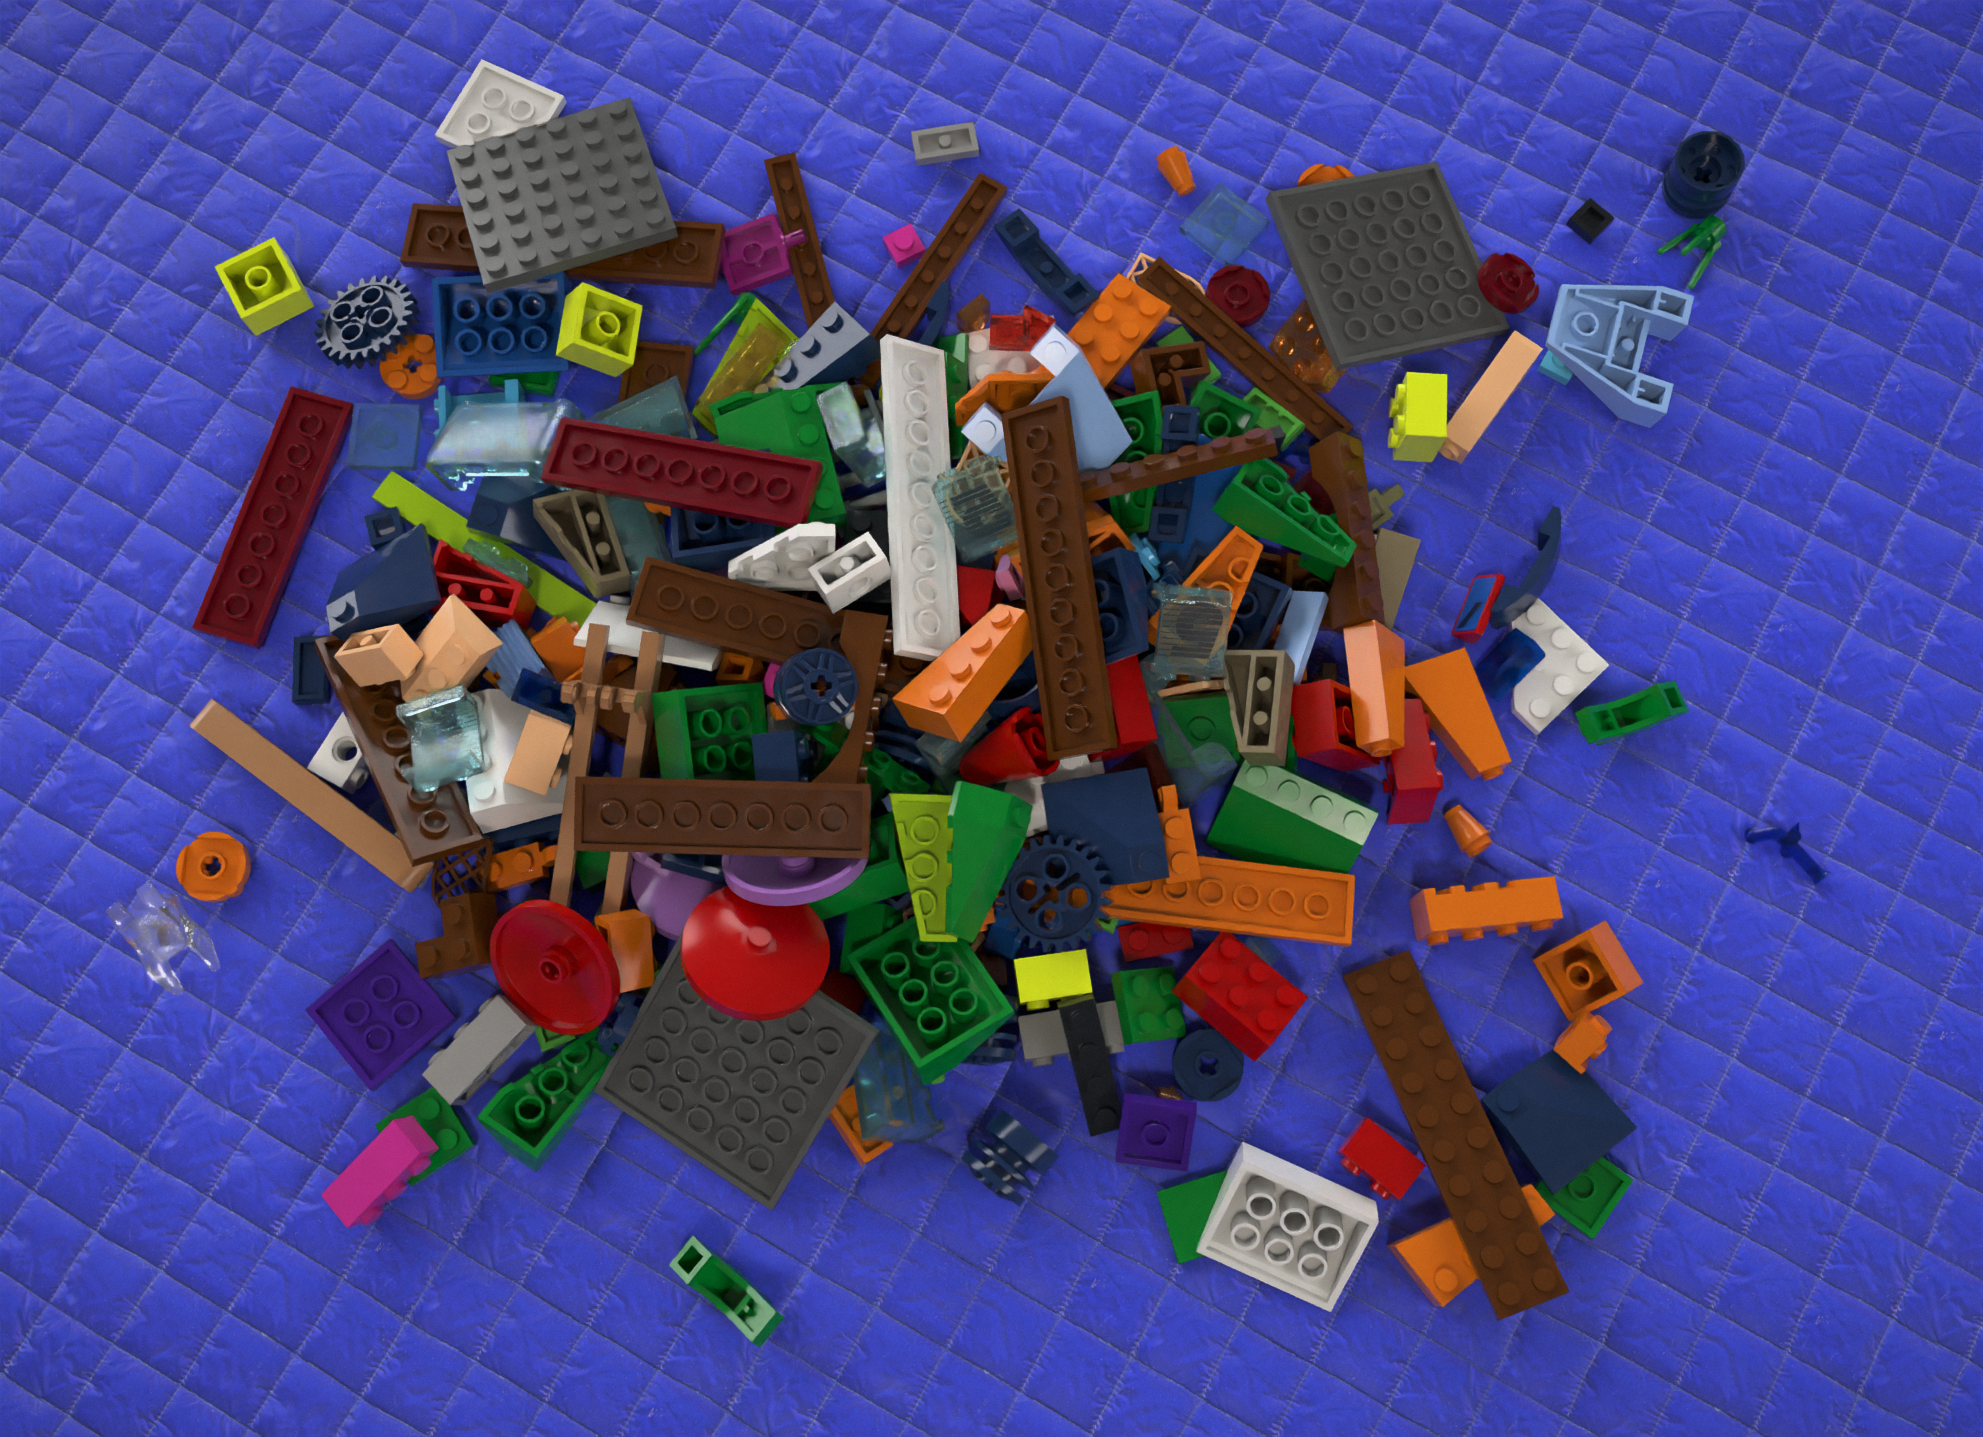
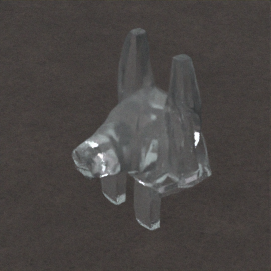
(160, 931)

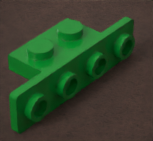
(956, 371)
(882, 770)

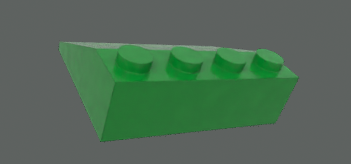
(793, 427)
(709, 731)
(1291, 821)
(929, 997)

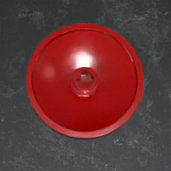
(754, 956)
(554, 967)

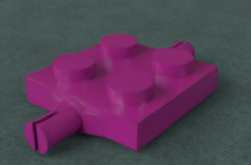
(757, 254)

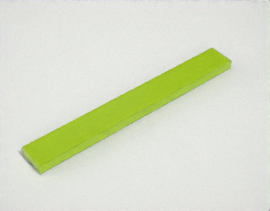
(445, 524)

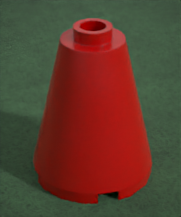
(1009, 752)

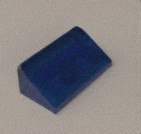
(1508, 664)
(543, 695)

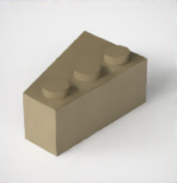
(1395, 561)

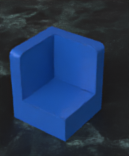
(1000, 939)

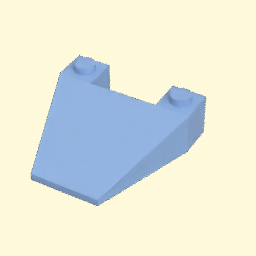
(1602, 339)
(1096, 425)

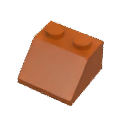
(1588, 971)

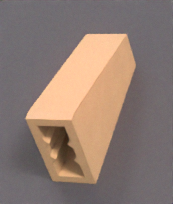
(1489, 396)

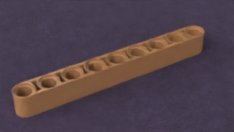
(309, 794)

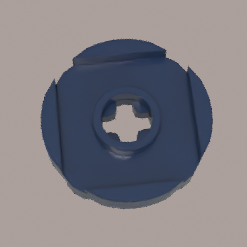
(620, 1023)
(1187, 1063)

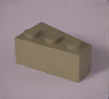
(586, 538)
(1260, 702)

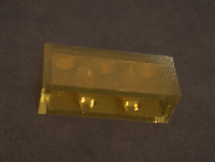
(743, 368)

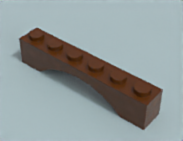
(1356, 588)
(864, 645)

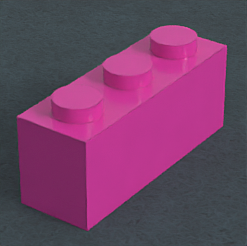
(380, 1172)

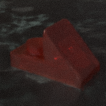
(1018, 331)

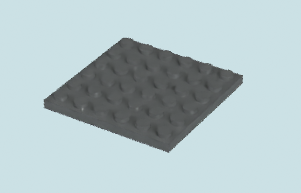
(560, 195)
(1385, 264)
(734, 1088)

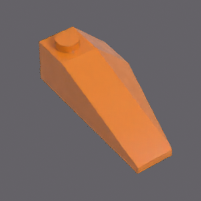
(1225, 568)

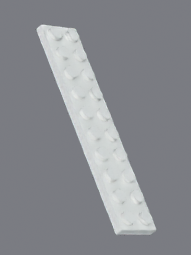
(919, 539)

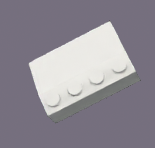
(627, 639)
(496, 802)
(1288, 1227)

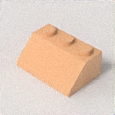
(454, 651)

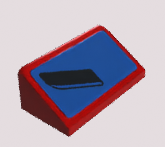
(1477, 607)

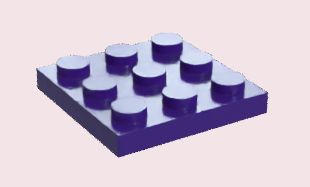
(381, 1014)

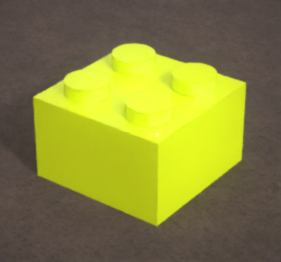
(264, 286)
(599, 330)
(1418, 417)
(1051, 978)

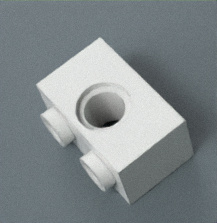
(850, 572)
(331, 762)

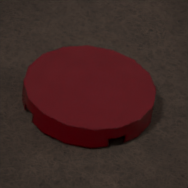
(1508, 283)
(1239, 294)

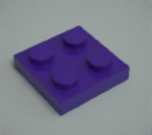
(1155, 1132)

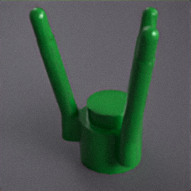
(1704, 236)
(736, 314)

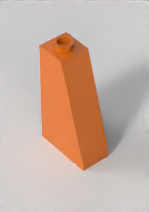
(1376, 686)
(1459, 712)

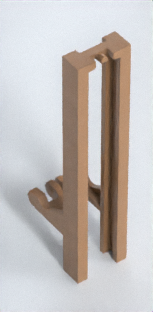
(586, 697)

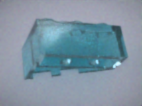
(655, 410)
(637, 534)
(891, 1095)

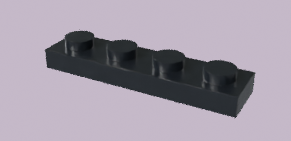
(1090, 1063)

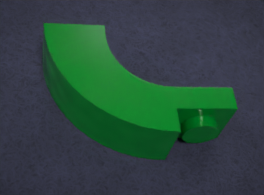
(1631, 714)
(727, 1290)

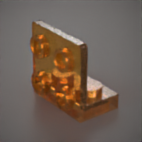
(1303, 351)

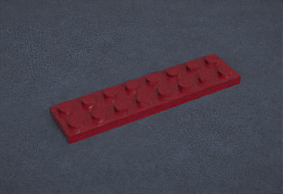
(682, 473)
(274, 518)

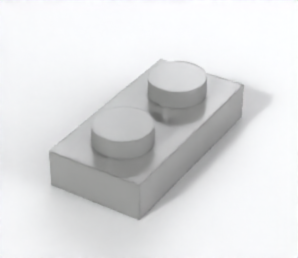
(945, 143)

